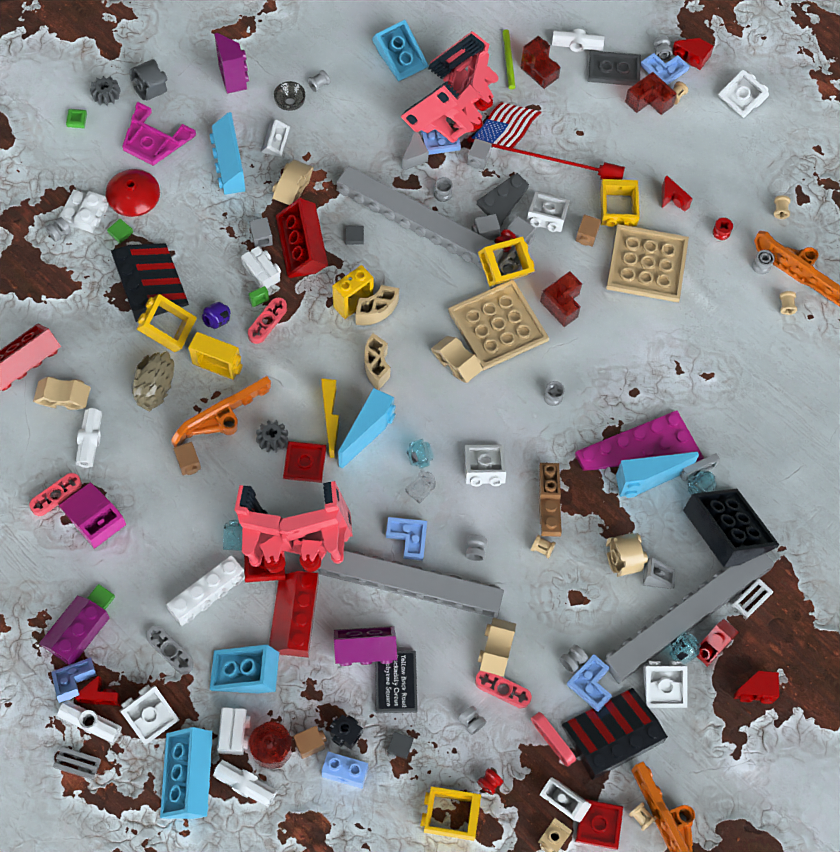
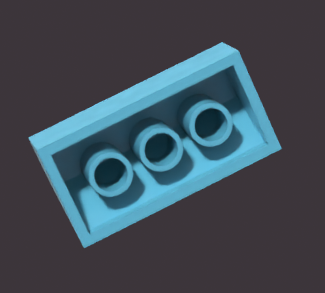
(228, 155)
(186, 774)

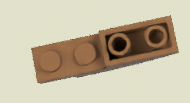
(549, 499)

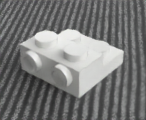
(744, 93)
(84, 210)
(547, 212)
(485, 464)
(665, 684)
(148, 714)

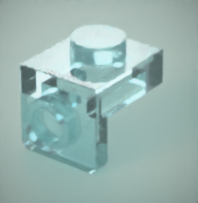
(232, 536)

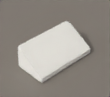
(275, 138)

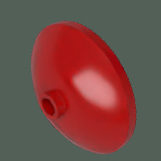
(136, 199)

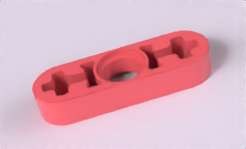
(267, 328)
(40, 498)
(505, 697)
(553, 739)

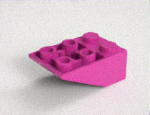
(93, 515)

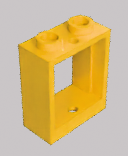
(621, 188)
(491, 267)
(347, 292)
(173, 344)
(215, 356)
(455, 795)

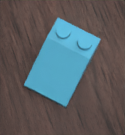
(400, 50)
(245, 669)

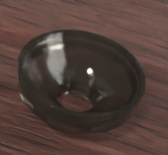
(289, 90)

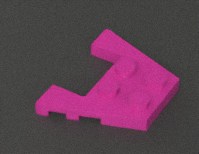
(149, 142)

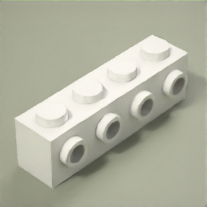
(206, 590)

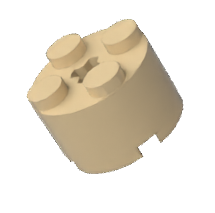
(626, 554)

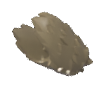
(152, 380)

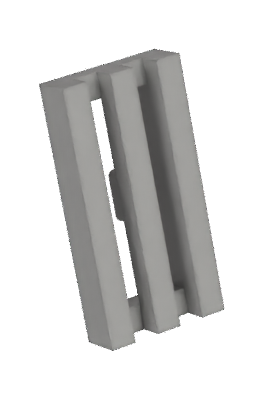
(704, 464)
(57, 765)

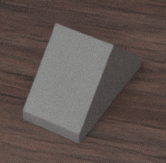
(416, 153)
(658, 574)

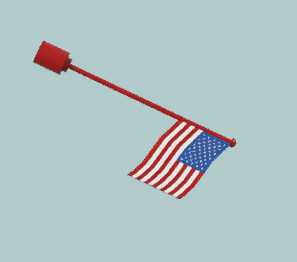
(510, 123)

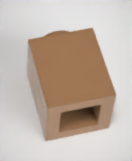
(588, 230)
(187, 458)
(310, 741)

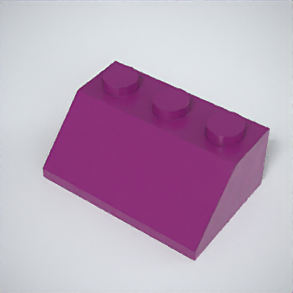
(231, 64)
(75, 630)
(365, 645)

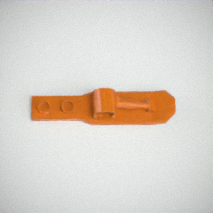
(799, 265)
(214, 417)
(673, 829)

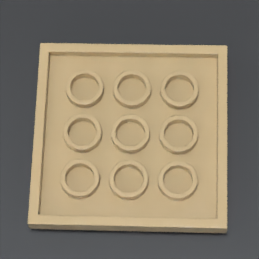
(647, 263)
(498, 324)

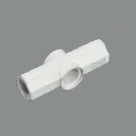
(578, 40)
(88, 438)
(101, 727)
(245, 783)

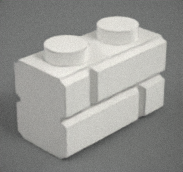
(261, 268)
(232, 731)
(565, 799)

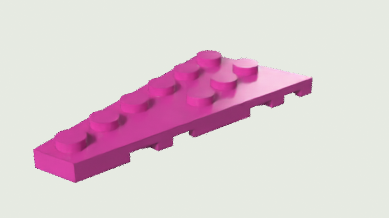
(655, 438)

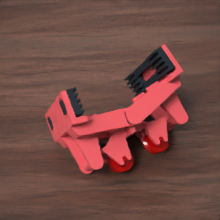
(460, 94)
(301, 534)

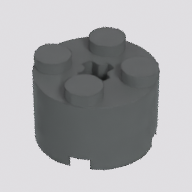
(148, 80)

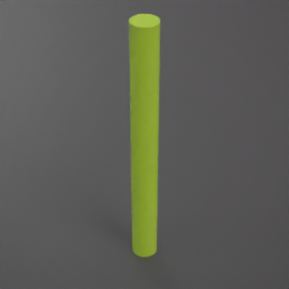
(508, 56)

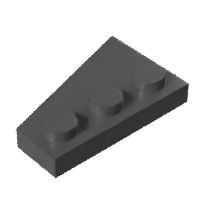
(503, 198)

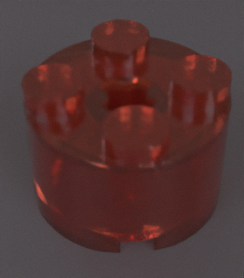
(263, 736)

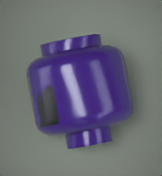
(216, 315)

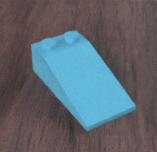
(370, 422)
(643, 474)

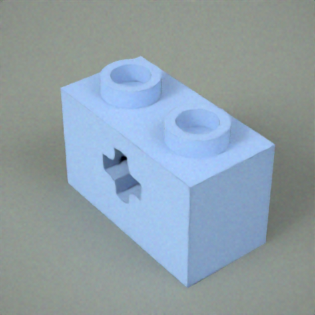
(345, 770)

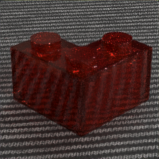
(538, 64)
(651, 91)
(560, 296)

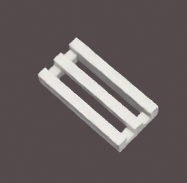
(741, 610)

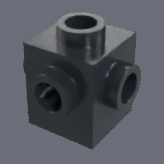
(346, 738)

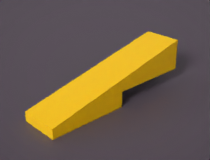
(332, 421)

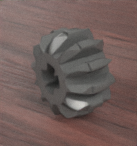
(105, 90)
(264, 436)

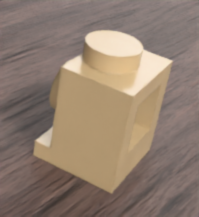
(560, 830)

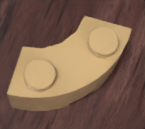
(292, 182)
(377, 307)
(461, 361)
(375, 365)
(56, 392)
(498, 646)

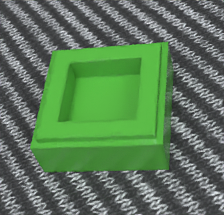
(76, 118)
(120, 231)
(258, 296)
(101, 596)

